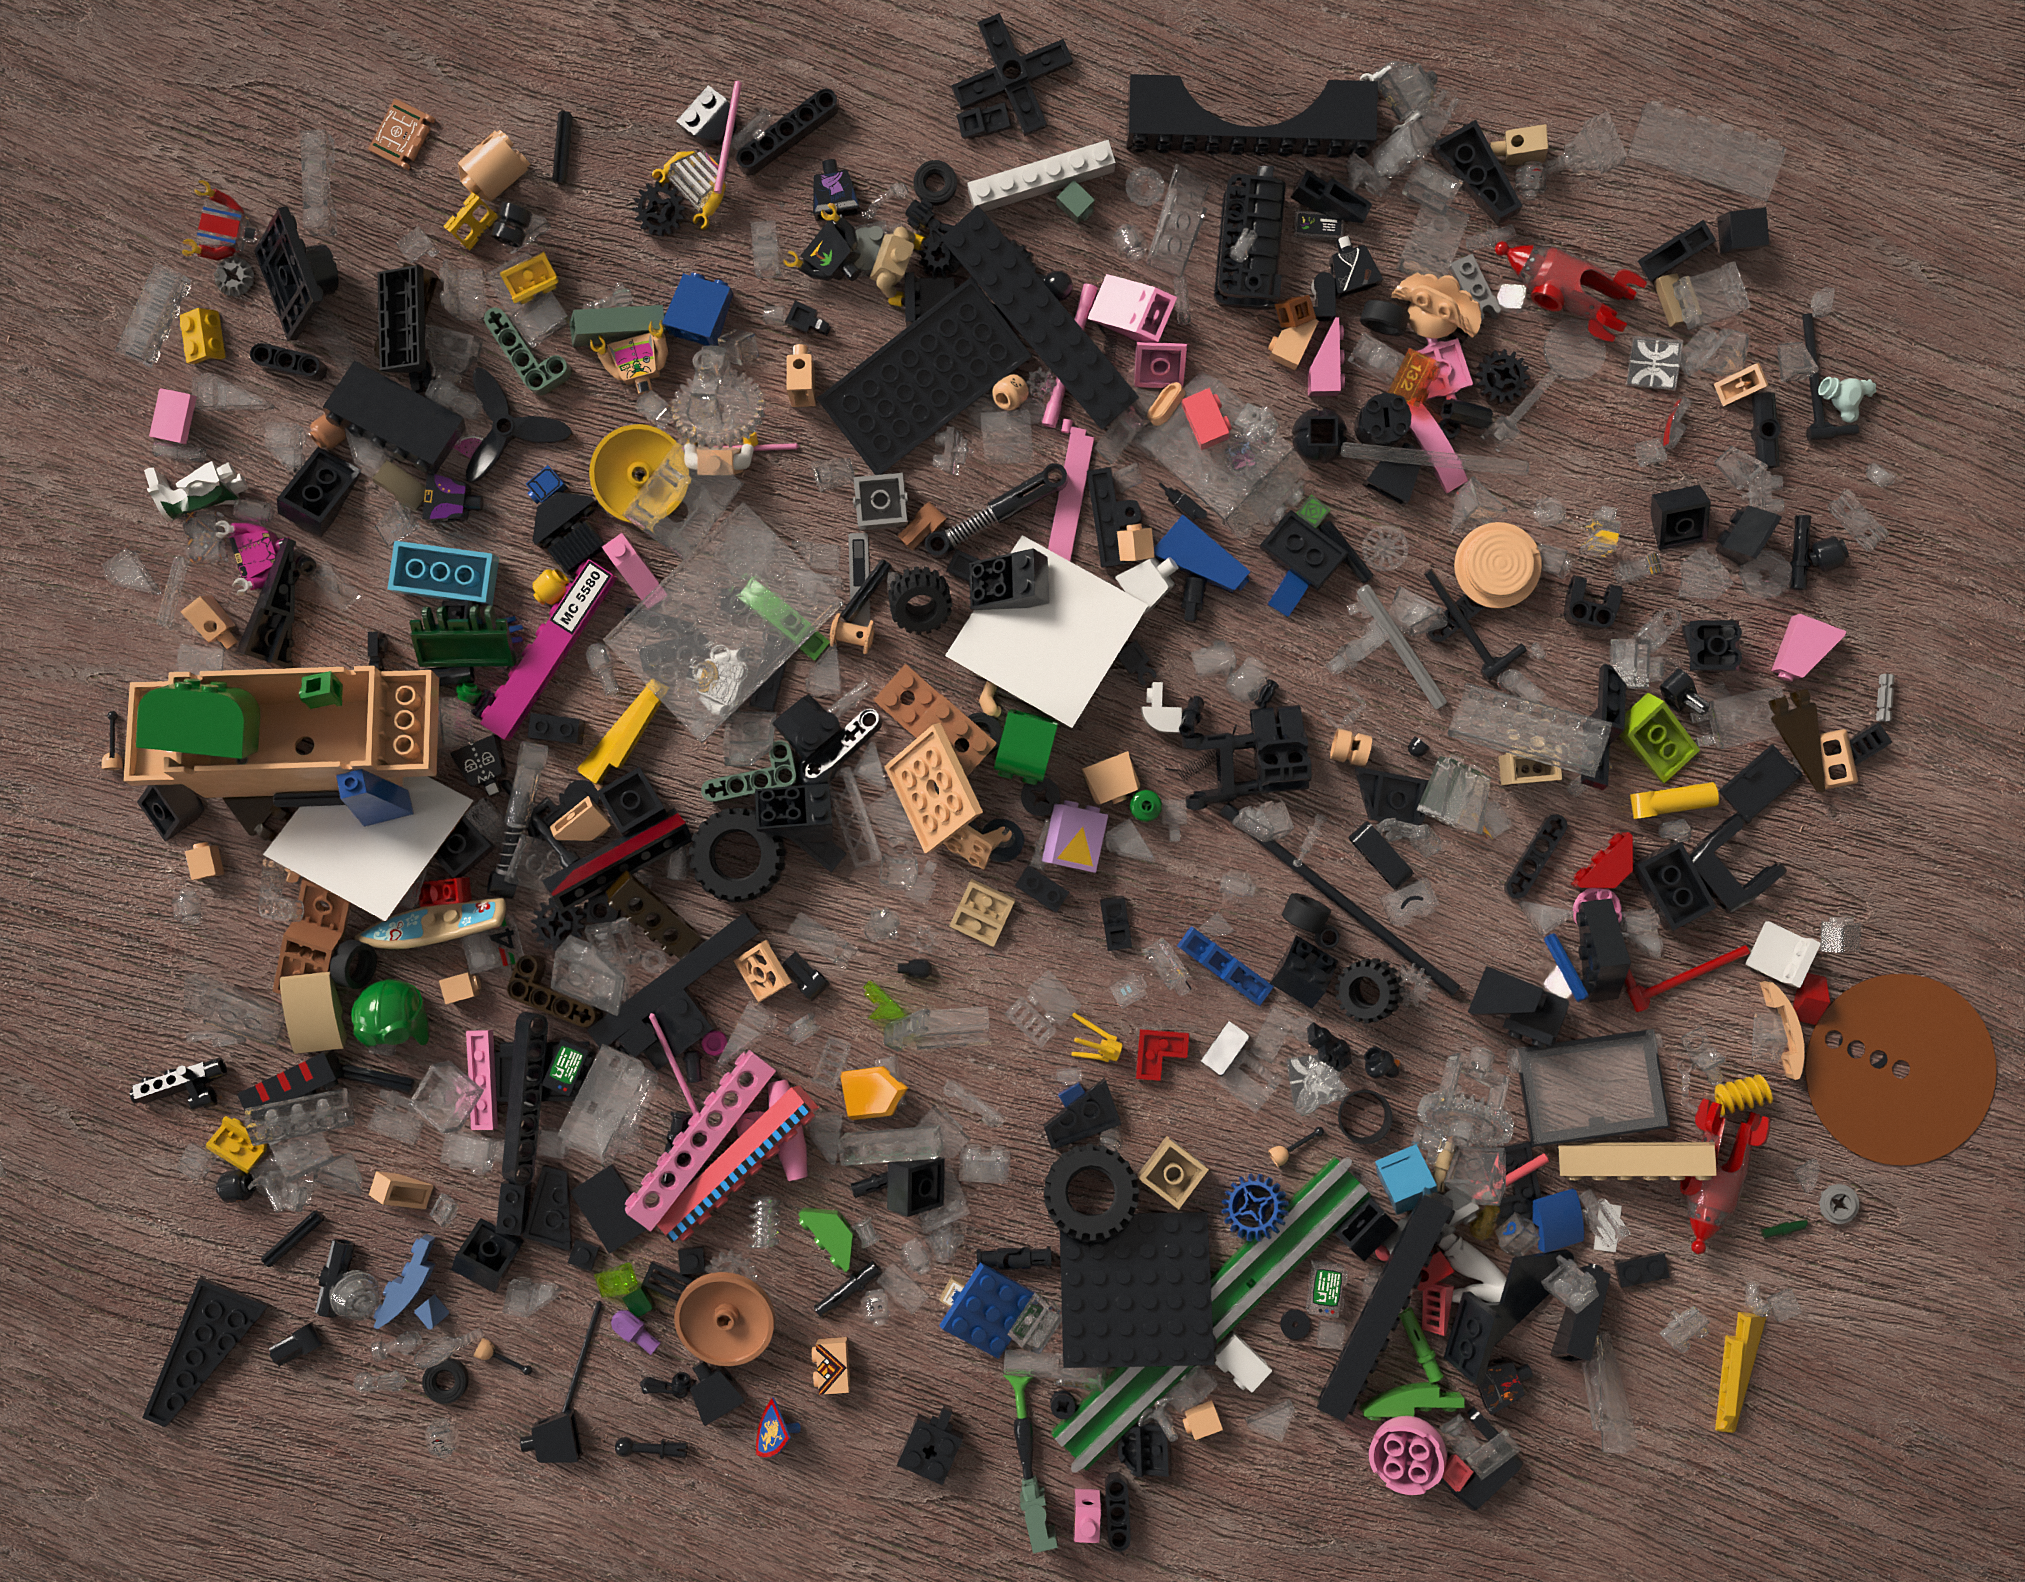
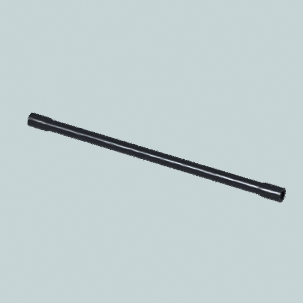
(1439, 978)

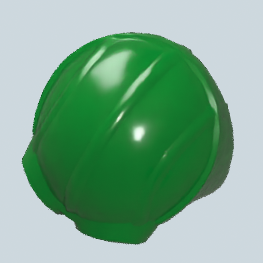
(390, 1014)

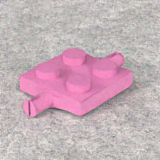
(1454, 370)

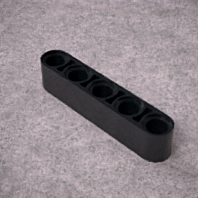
(791, 120)

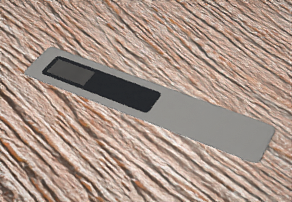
(859, 572)

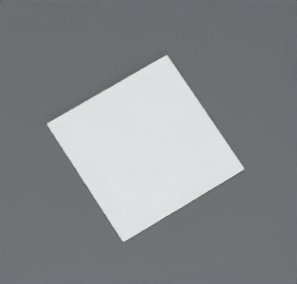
(1054, 650)
(373, 862)

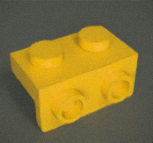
(530, 278)
(202, 335)
(235, 1146)

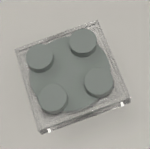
(869, 242)

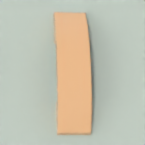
(1794, 1058)

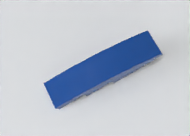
(1225, 966)

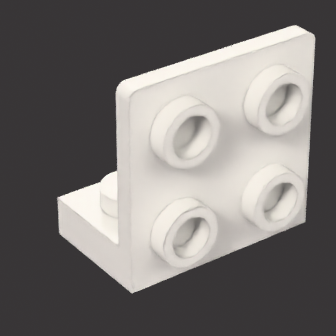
(1782, 954)

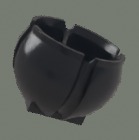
(1318, 452)

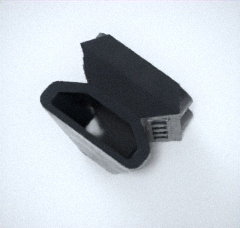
(1713, 645)

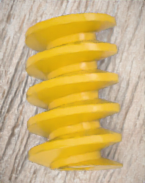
(1743, 1092)

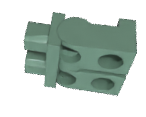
(1034, 1503)

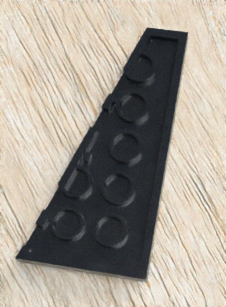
(207, 1334)

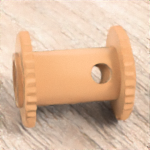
(849, 633)

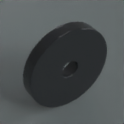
(1291, 1316)

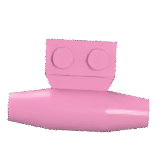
(791, 1154)

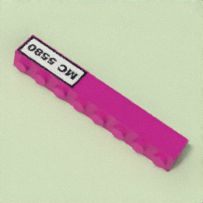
(548, 650)

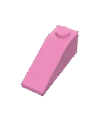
(631, 565)

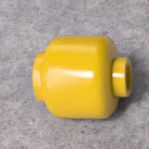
(550, 586)

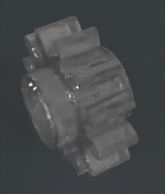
(1420, 984)

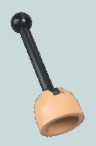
(112, 760)
(1280, 1154)
(487, 1350)

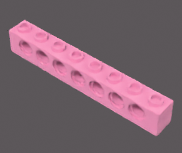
(650, 1214)

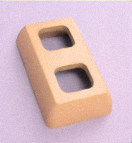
(1844, 757)

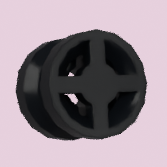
(1060, 1399)

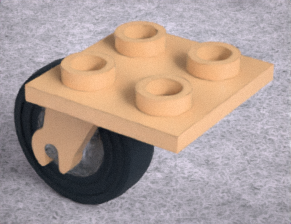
(998, 841)

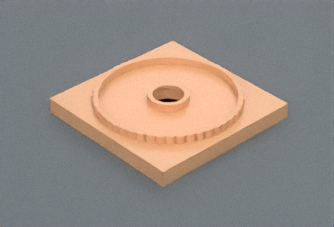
(913, 775)

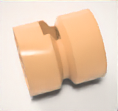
(1342, 745)

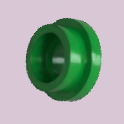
(468, 692)

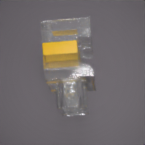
(1603, 533)

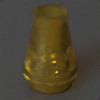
(1484, 1225)

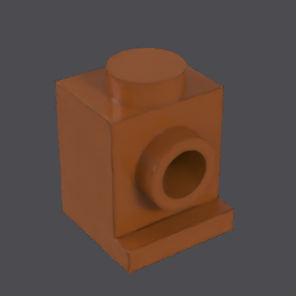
(1295, 311)

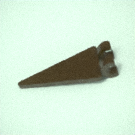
(1801, 733)
(254, 812)

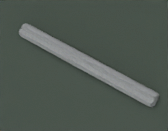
(1402, 647)

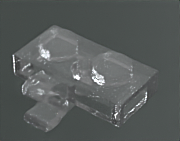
(754, 127)

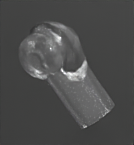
(1754, 1302)

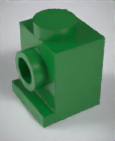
(321, 690)

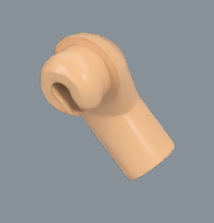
(987, 702)

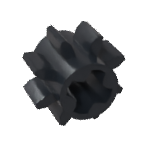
(919, 214)

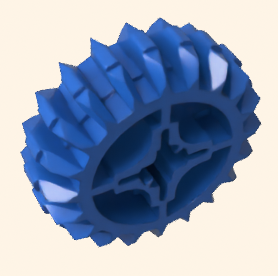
(1245, 1212)

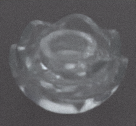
(1879, 475)

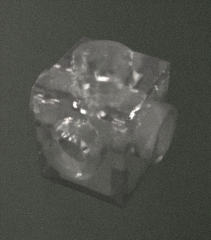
(1256, 424)

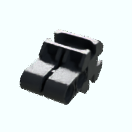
(1271, 749)

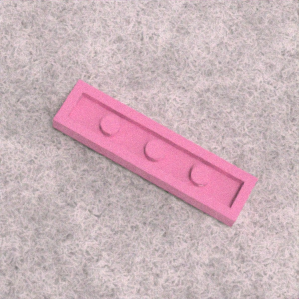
(482, 1071)

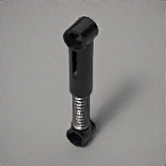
(999, 509)

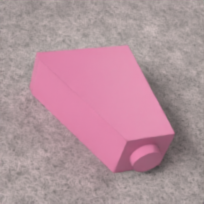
(1804, 646)

